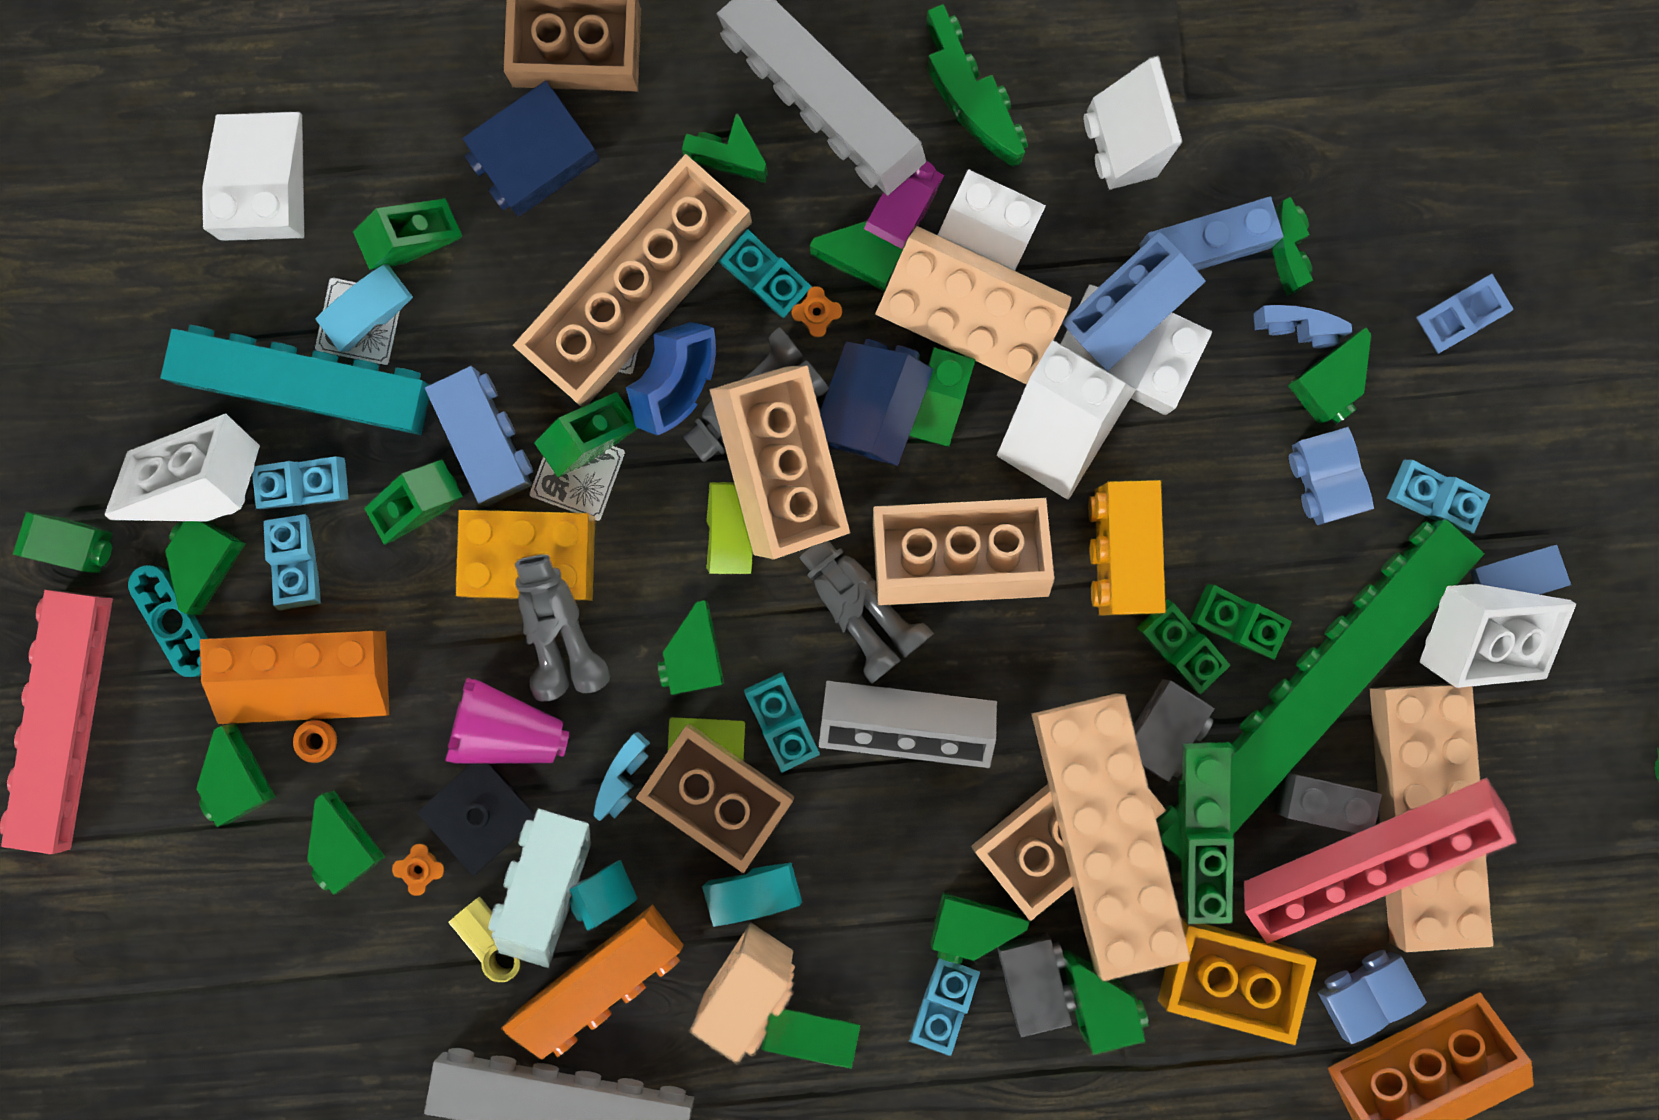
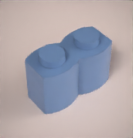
(1331, 476)
(1371, 996)

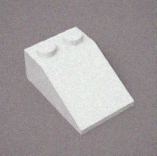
(1133, 126)
(255, 177)
(991, 220)
(1159, 363)
(1063, 419)
(186, 475)
(1495, 635)

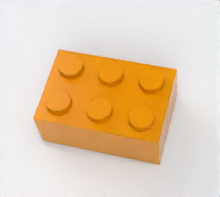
(497, 539)
(1128, 548)
(1239, 982)

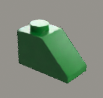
(406, 232)
(858, 254)
(1335, 380)
(943, 397)
(585, 434)
(413, 500)
(63, 543)
(199, 561)
(692, 654)
(231, 778)
(339, 845)
(972, 928)

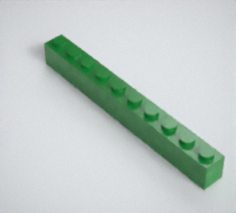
(1338, 669)

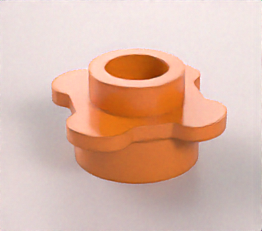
(816, 324)
(430, 869)

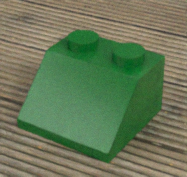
(1105, 1010)

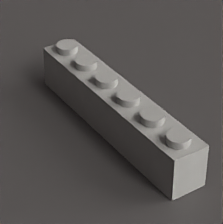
(824, 92)
(501, 1090)

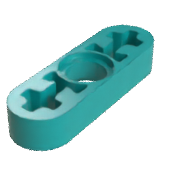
(145, 600)

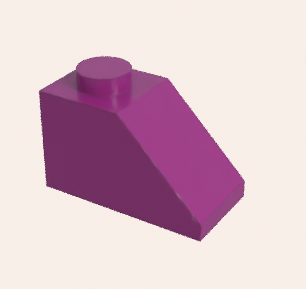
(905, 207)

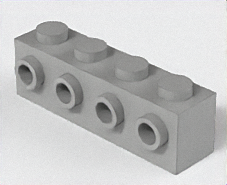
(907, 720)

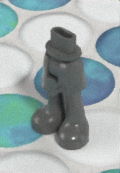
(707, 436)
(845, 591)
(545, 609)

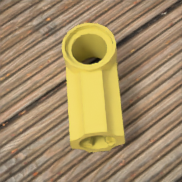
(473, 928)

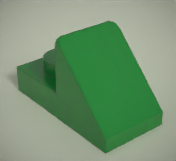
(737, 157)

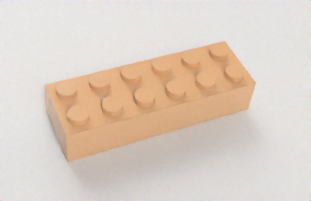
(634, 281)
(1423, 753)
(1110, 836)

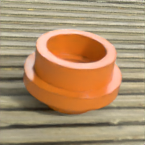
(302, 743)

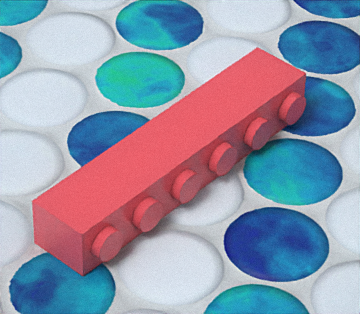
(55, 722)
(1378, 861)

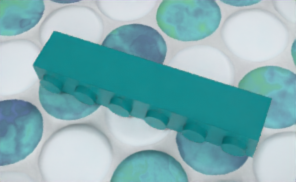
(295, 380)

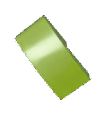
(728, 537)

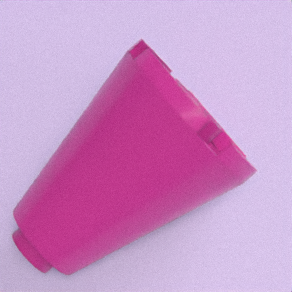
(502, 729)

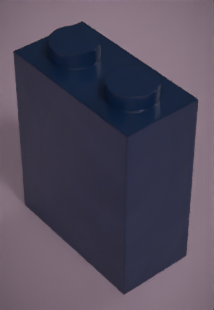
(529, 150)
(874, 400)

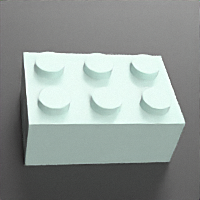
(539, 887)

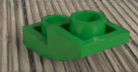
(1292, 265)
(1240, 621)
(1184, 647)
(811, 1037)

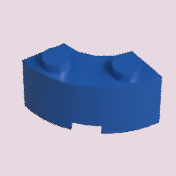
(675, 377)

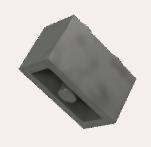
(1166, 724)
(1327, 803)
(1035, 984)

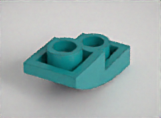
(764, 273)
(781, 722)
(602, 895)
(752, 895)

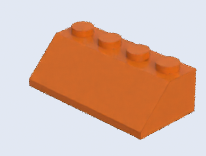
(296, 676)
(595, 984)
(1436, 1068)

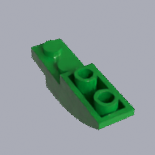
(975, 104)
(1205, 833)

